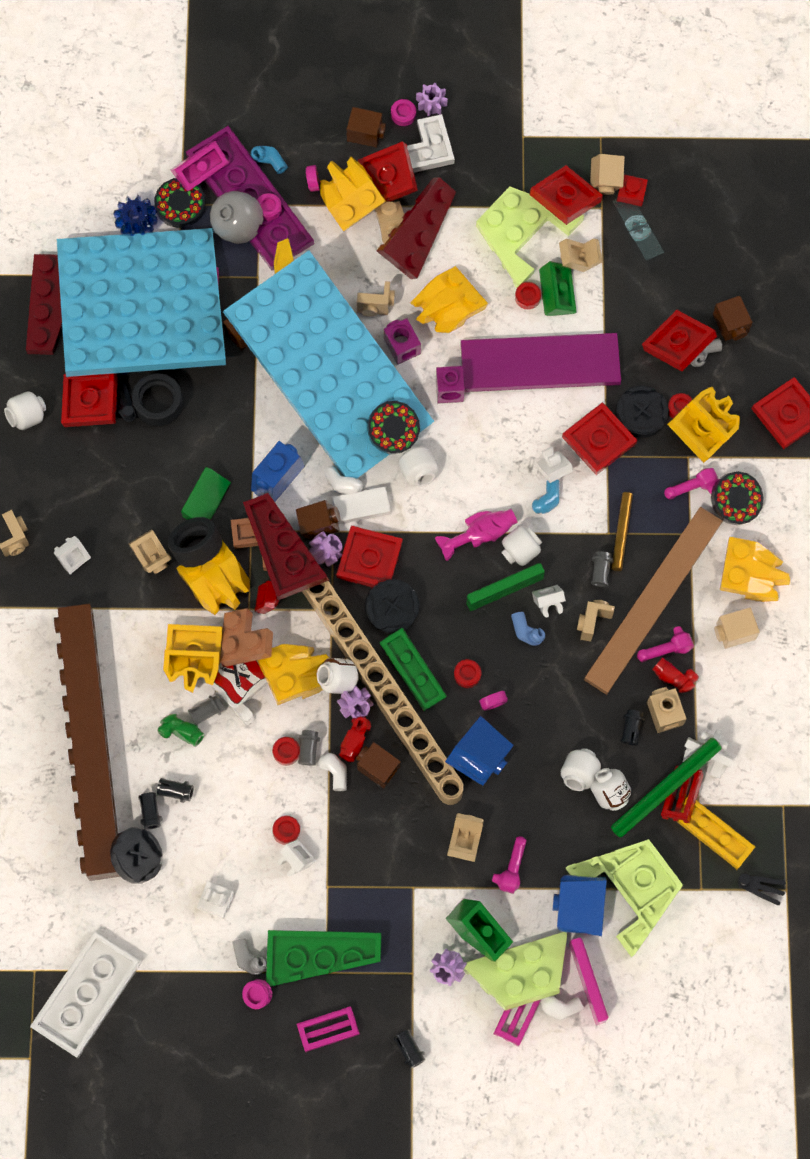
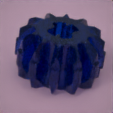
(142, 209)

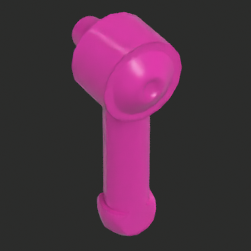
(705, 479)
(680, 643)
(509, 879)

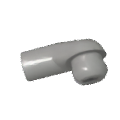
(714, 346)
(247, 961)

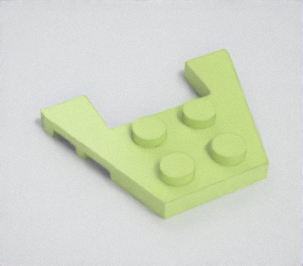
(511, 224)
(643, 882)

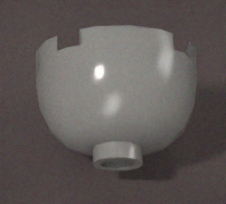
(236, 217)

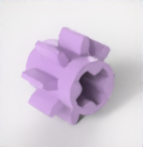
(428, 105)
(326, 548)
(355, 703)
(448, 967)

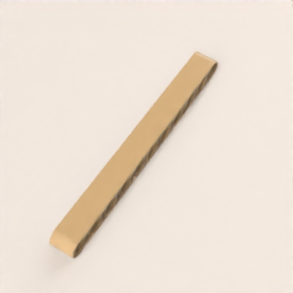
(386, 686)

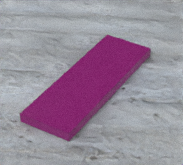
(246, 176)
(540, 362)

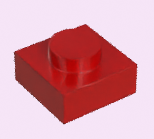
(632, 190)
(266, 598)

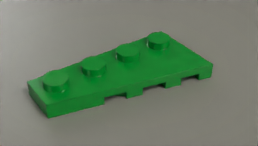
(316, 953)

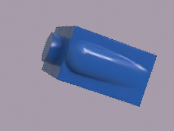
(276, 471)
(480, 752)
(580, 904)

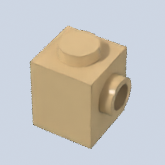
(607, 173)
(736, 628)
(666, 709)

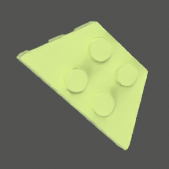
(522, 972)

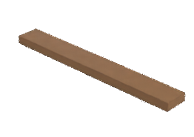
(653, 600)

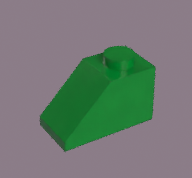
(479, 928)

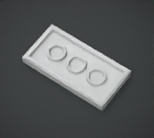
(86, 994)

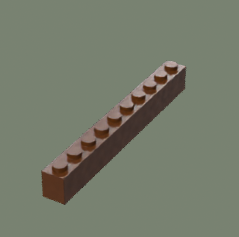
(89, 739)

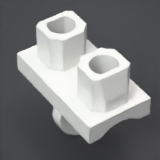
(719, 761)

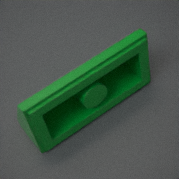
(557, 289)
(206, 495)

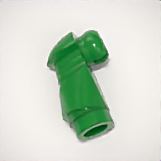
(184, 730)

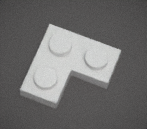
(435, 146)

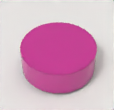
(403, 112)
(312, 178)
(270, 205)
(493, 700)
(257, 994)

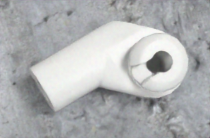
(342, 484)
(337, 768)

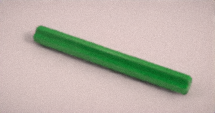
(666, 787)

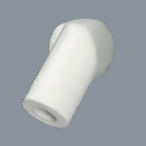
(559, 1009)

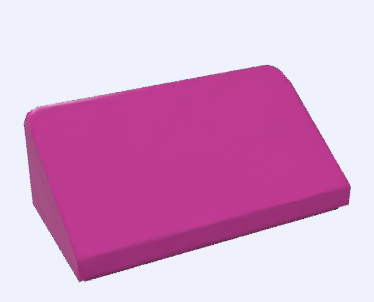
(200, 165)

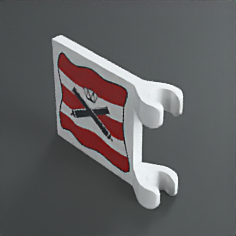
(238, 684)

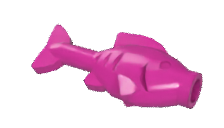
(482, 528)

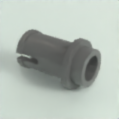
(601, 569)
(206, 709)
(308, 747)

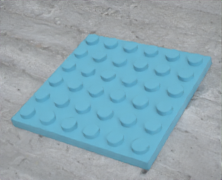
(140, 302)

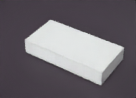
(362, 505)

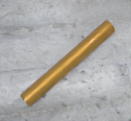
(622, 530)

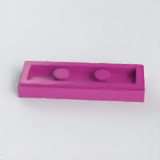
(588, 981)

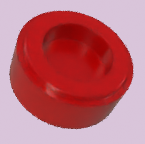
(528, 295)
(677, 403)
(467, 673)
(286, 751)
(286, 830)

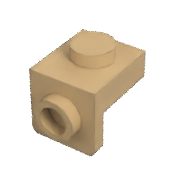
(389, 217)
(580, 255)
(375, 304)
(18, 543)
(150, 552)
(587, 622)
(465, 837)

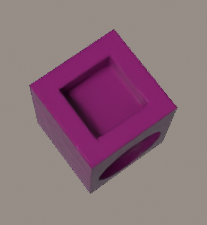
(404, 350)
(450, 384)

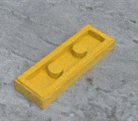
(717, 835)

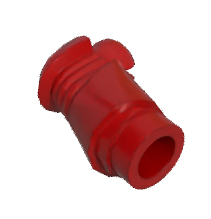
(671, 675)
(354, 739)

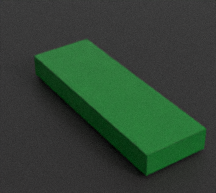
(505, 587)
(413, 669)

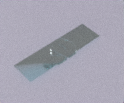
(639, 229)

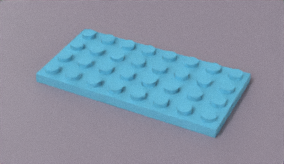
(322, 360)

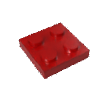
(391, 171)
(566, 195)
(679, 340)
(89, 400)
(785, 412)
(599, 438)
(369, 557)

